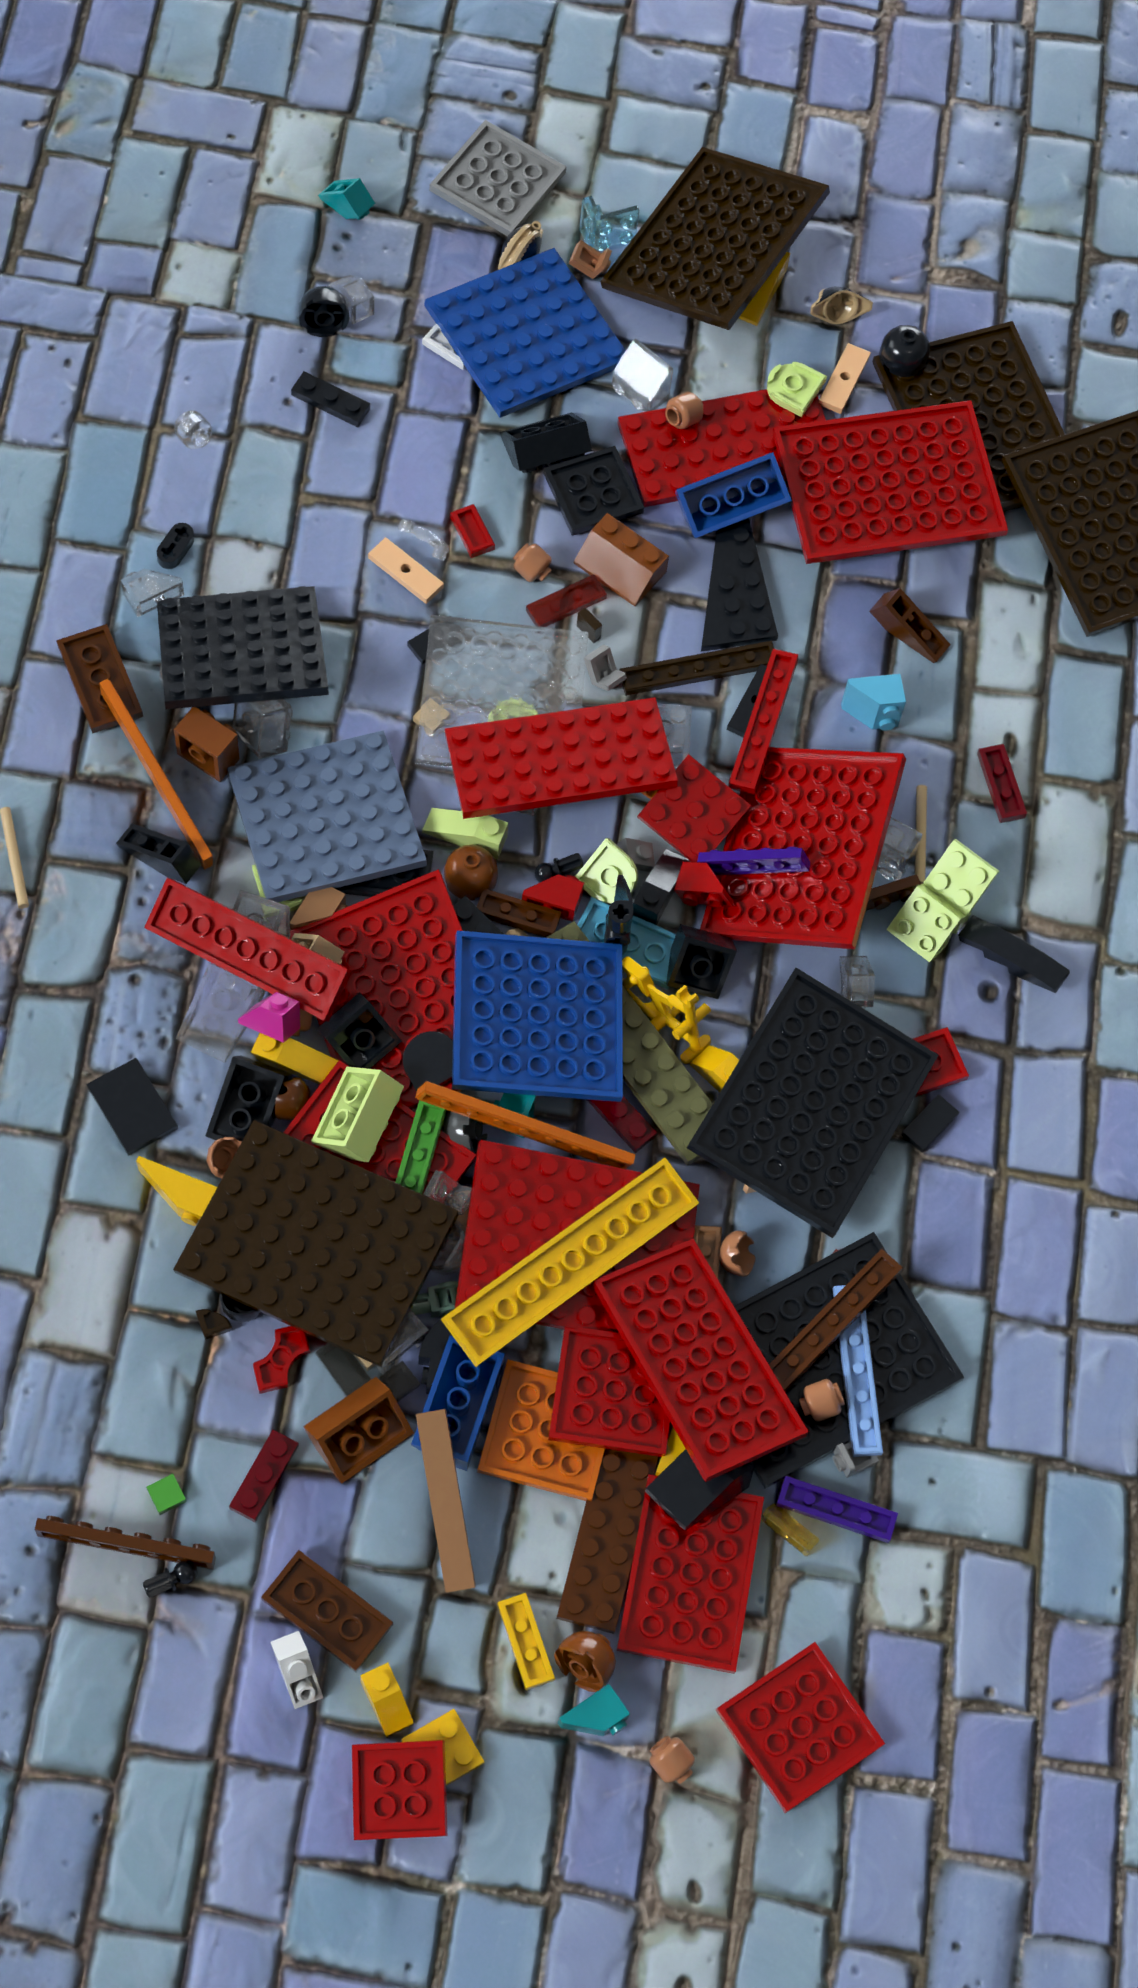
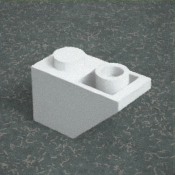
(297, 1669)

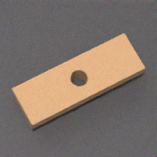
(844, 378)
(396, 562)

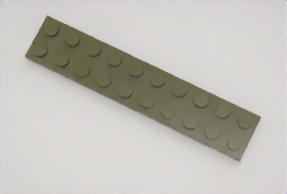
(655, 1072)

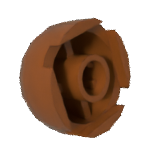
(470, 871)
(587, 1658)

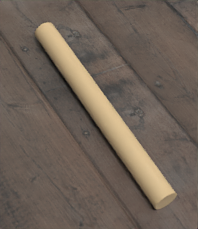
(921, 818)
(14, 857)

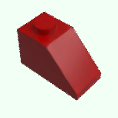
(557, 893)

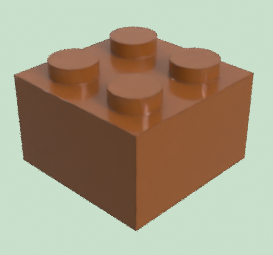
(207, 743)

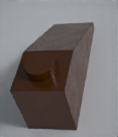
(907, 623)

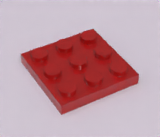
(695, 812)
(399, 1790)

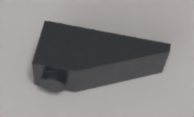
(163, 853)
(658, 887)

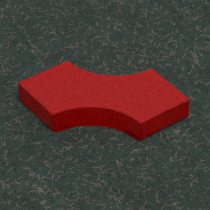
(273, 1369)

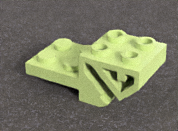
(943, 901)

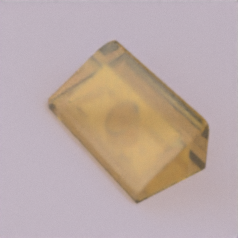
(789, 1529)

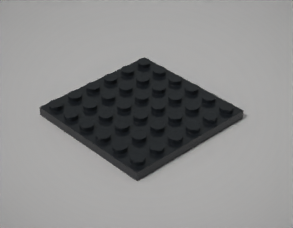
(241, 647)

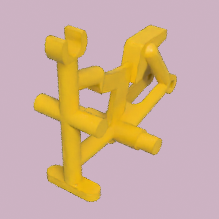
(665, 1008)

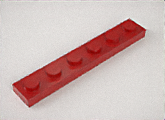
(763, 721)

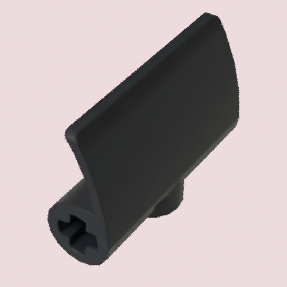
(620, 916)

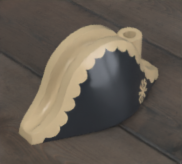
(521, 244)
(839, 305)

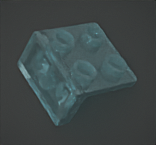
(607, 229)

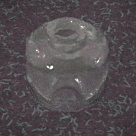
(193, 429)

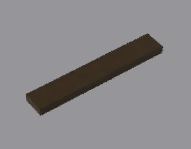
(696, 668)

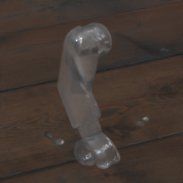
(428, 536)

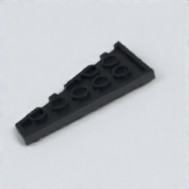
(737, 594)

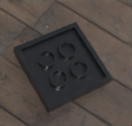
(591, 488)

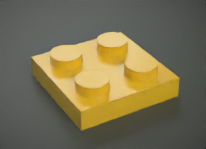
(460, 1750)

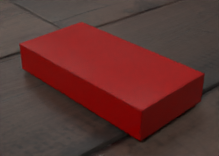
(472, 531)

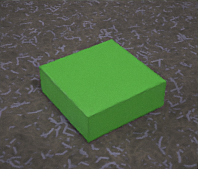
(166, 1494)

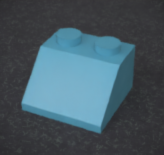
(875, 700)

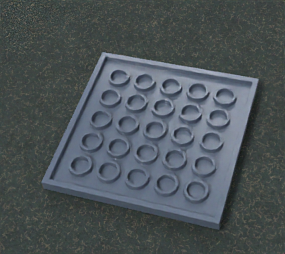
(326, 817)

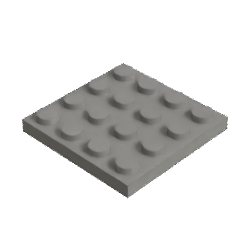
(497, 178)

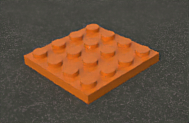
(519, 1434)

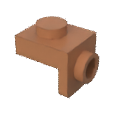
(590, 260)

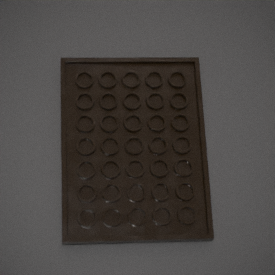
(715, 237)
(1001, 382)
(1086, 514)
(316, 1242)

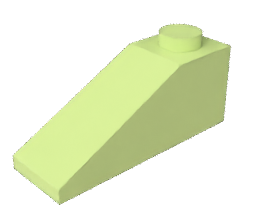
(479, 831)

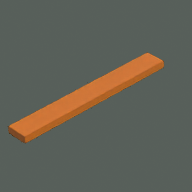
(156, 773)
(524, 1125)

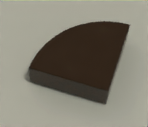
(212, 1323)

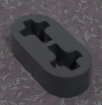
(171, 543)

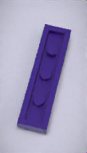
(756, 861)
(837, 1509)

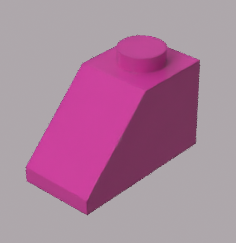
(274, 1017)

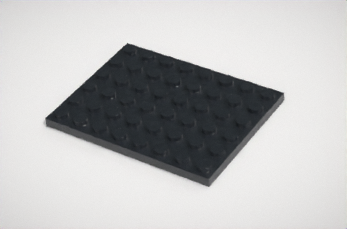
(813, 1102)
(904, 1347)

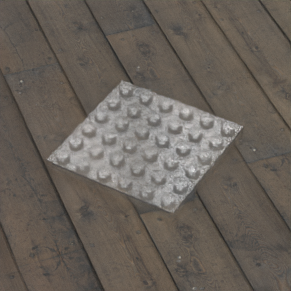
(493, 674)

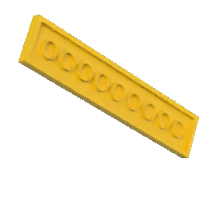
(569, 1262)

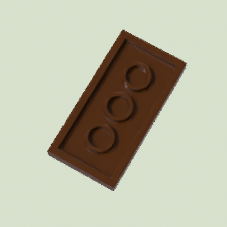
(90, 660)
(327, 1611)

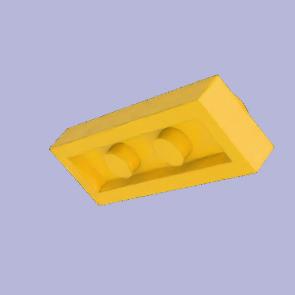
(526, 1641)

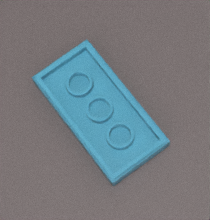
(648, 943)

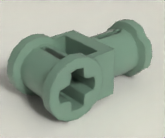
(436, 1300)

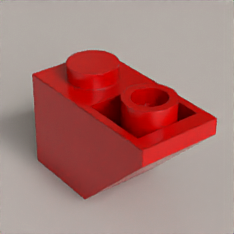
(700, 885)

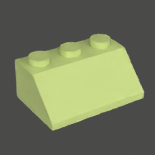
(358, 1113)

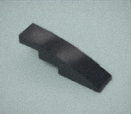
(1016, 954)

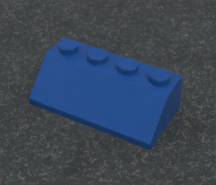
(733, 495)
(465, 1395)

